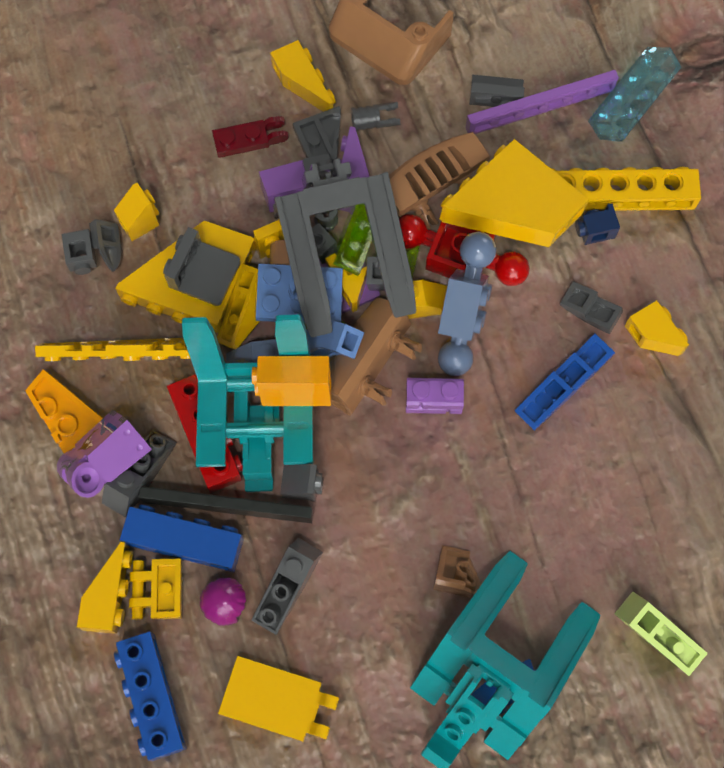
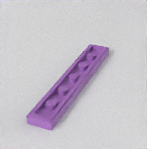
(541, 102)

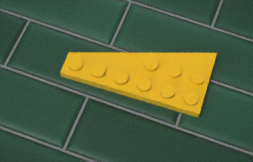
(130, 349)

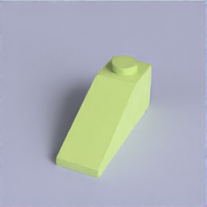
(661, 633)

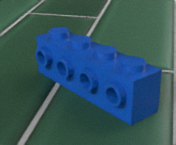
(150, 696)

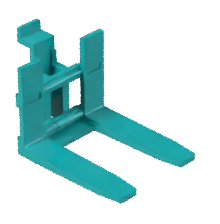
(252, 424)
(531, 690)

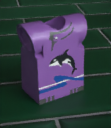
(102, 455)

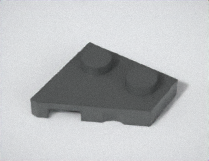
(319, 133)

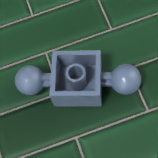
(463, 303)

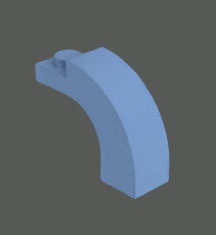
(342, 341)

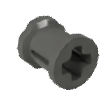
(327, 223)

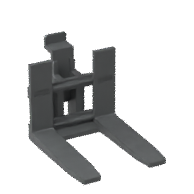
(328, 189)

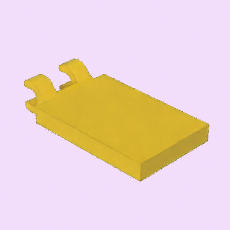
(275, 700)

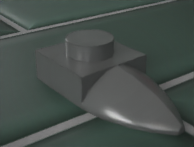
(106, 239)

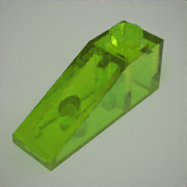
(354, 241)

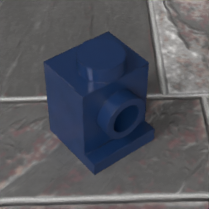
(598, 225)

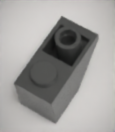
(301, 482)

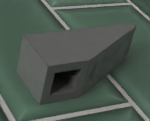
(125, 489)
(287, 585)

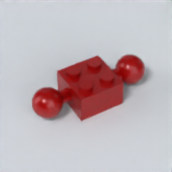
(444, 252)

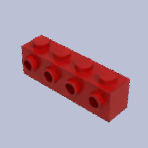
(185, 399)

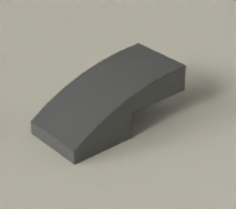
(590, 308)

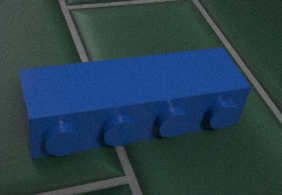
(182, 538)

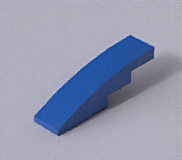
(564, 382)

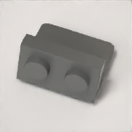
(200, 269)

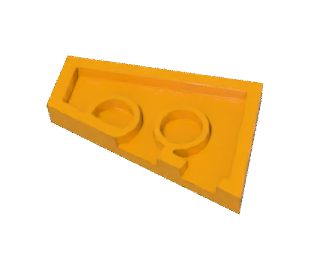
(61, 410)

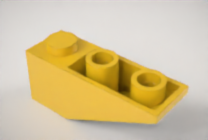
(298, 75)
(102, 601)

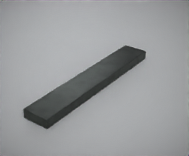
(226, 504)

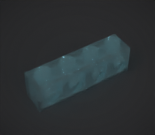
(634, 93)

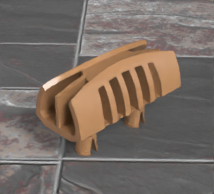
(434, 171)
(382, 336)

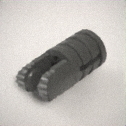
(369, 116)

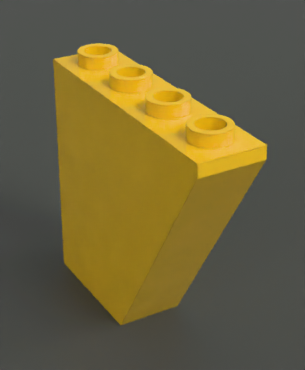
(515, 199)
(150, 289)

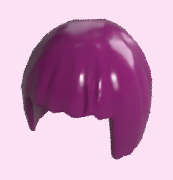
(223, 601)

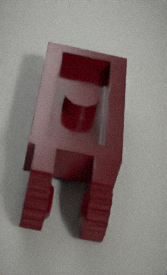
(249, 136)

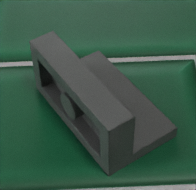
(495, 90)

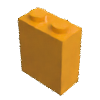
(293, 380)

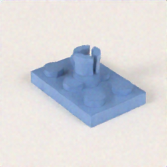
(278, 294)

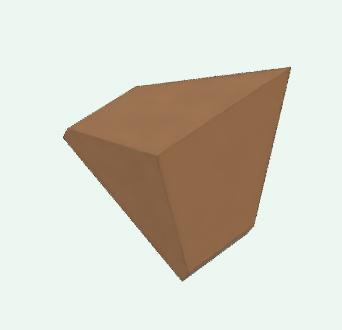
(456, 573)

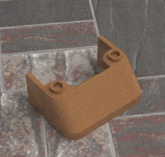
(383, 44)

